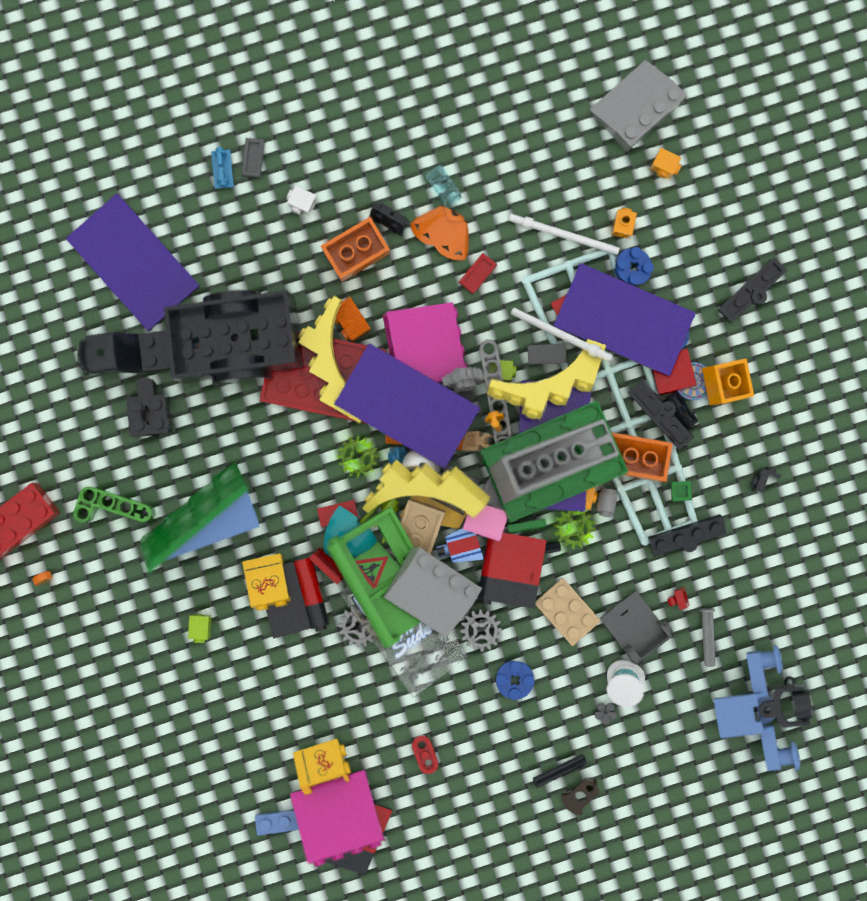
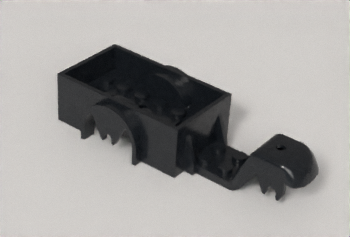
(224, 336)

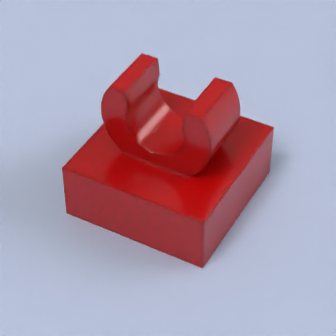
(679, 598)

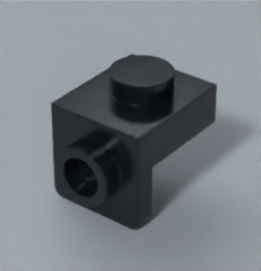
(759, 481)

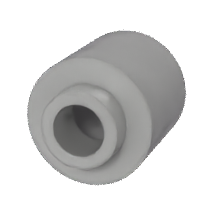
(606, 502)

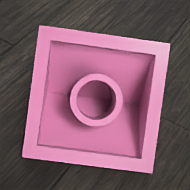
(488, 523)

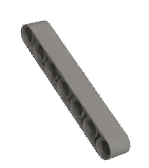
(497, 375)

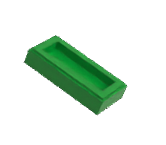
(526, 526)

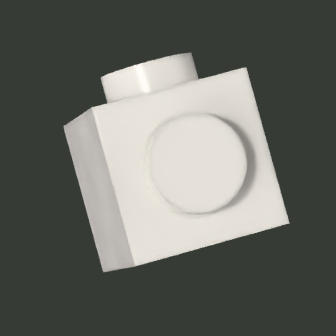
(301, 200)

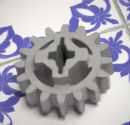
(463, 379)
(347, 630)
(487, 636)

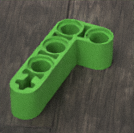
(116, 507)

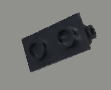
(381, 214)

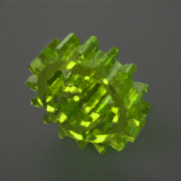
(349, 460)
(580, 534)

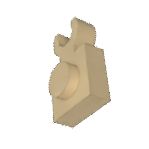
(475, 440)

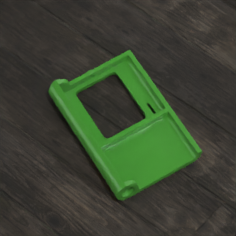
(385, 617)

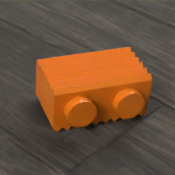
(352, 321)

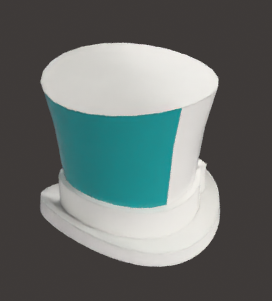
(625, 683)

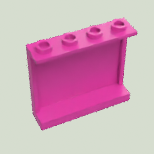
(426, 339)
(337, 819)

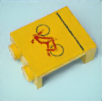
(266, 582)
(321, 764)

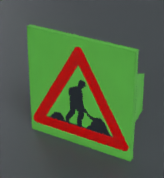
(376, 565)

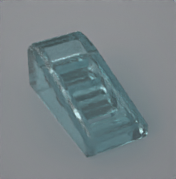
(449, 196)

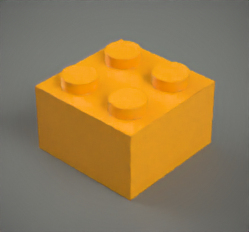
(728, 382)

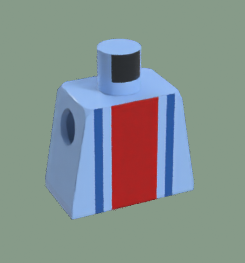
(461, 546)

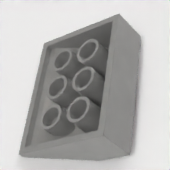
(638, 104)
(432, 591)

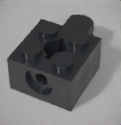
(149, 412)

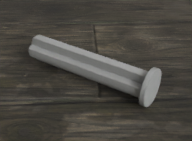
(708, 636)

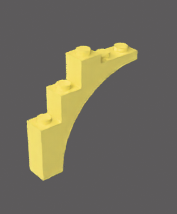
(324, 365)
(556, 389)
(424, 481)

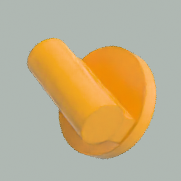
(494, 418)

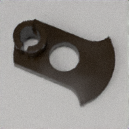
(575, 805)

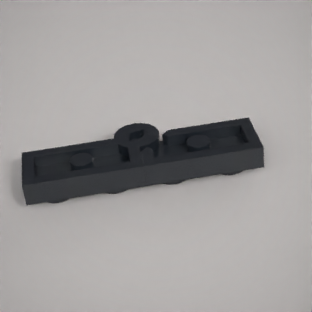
(752, 291)
(661, 413)
(687, 535)

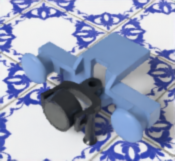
(737, 715)

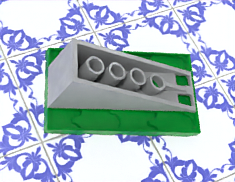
(553, 461)

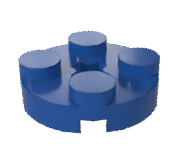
(640, 259)
(503, 680)

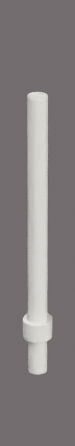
(528, 223)
(593, 350)

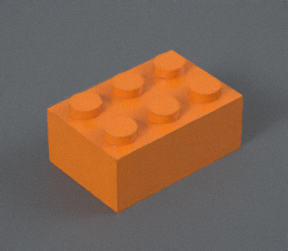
(355, 249)

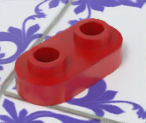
(424, 754)

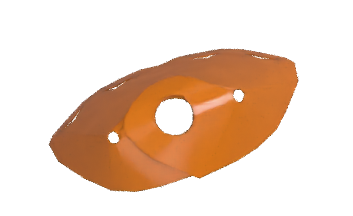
(443, 230)

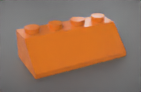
(644, 457)

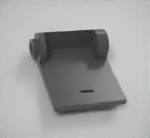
(637, 629)

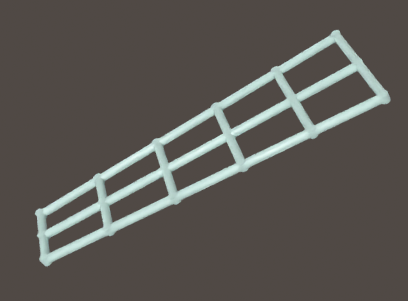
(628, 423)

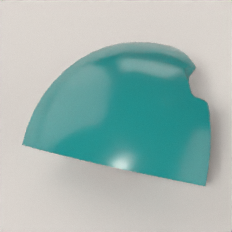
(341, 523)

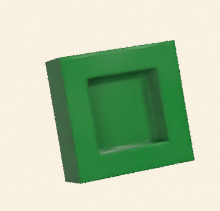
(681, 491)

